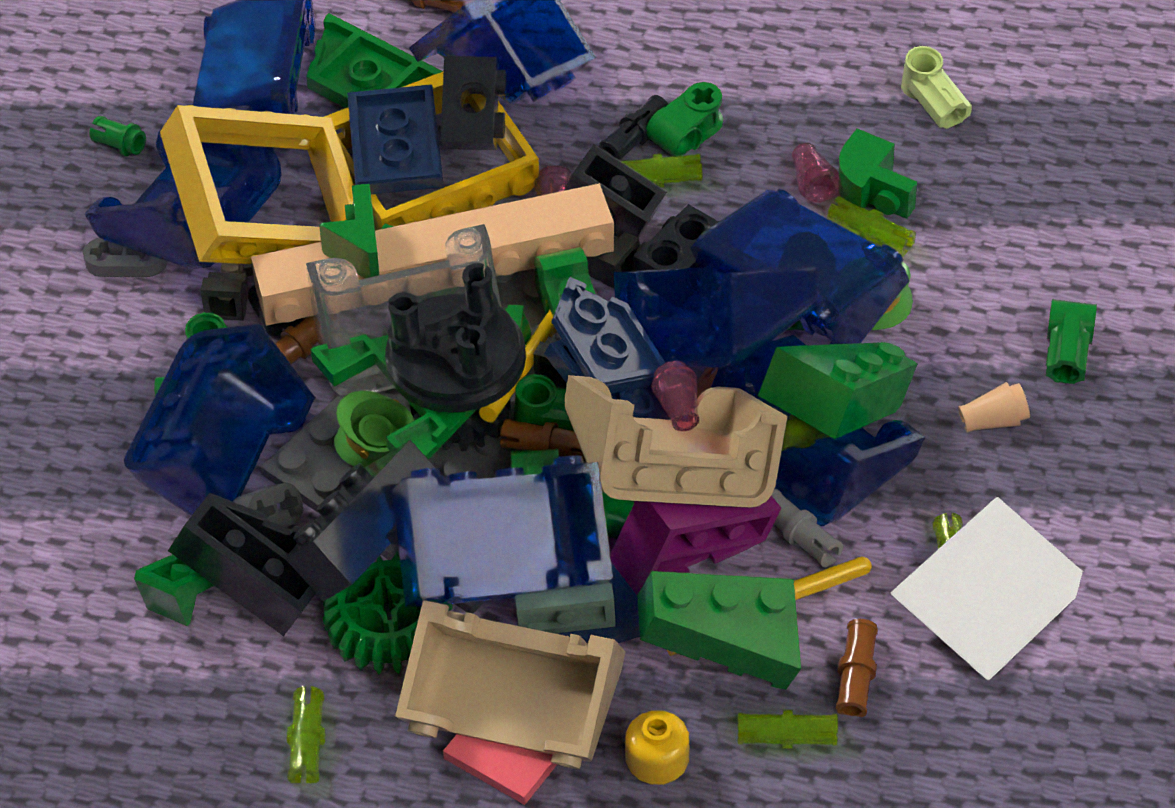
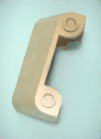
(720, 462)
(509, 684)

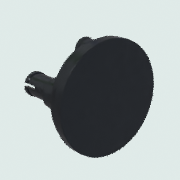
(454, 347)

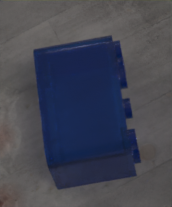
(502, 533)

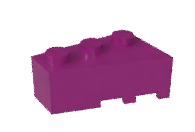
(681, 535)

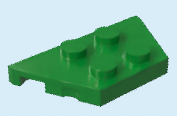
(358, 61)

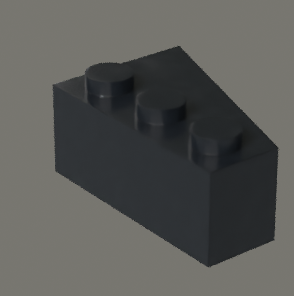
(353, 523)
(245, 559)

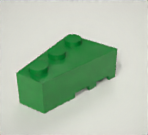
(838, 384)
(725, 620)

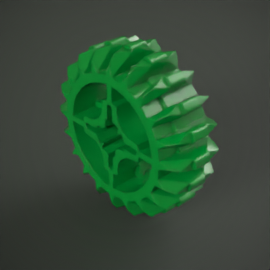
(360, 624)

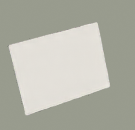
(991, 588)

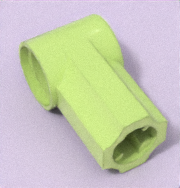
(932, 87)

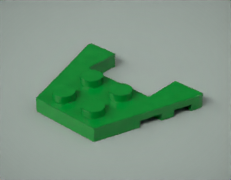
(346, 361)

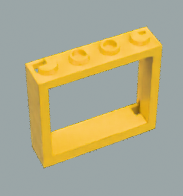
(467, 195)
(239, 241)

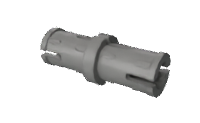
(802, 529)

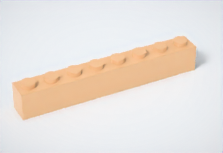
(515, 231)

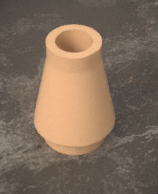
(996, 409)

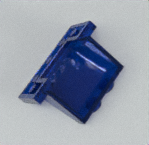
(528, 37)

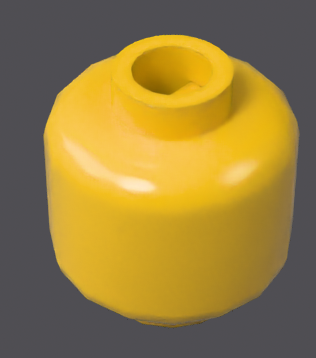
(657, 747)

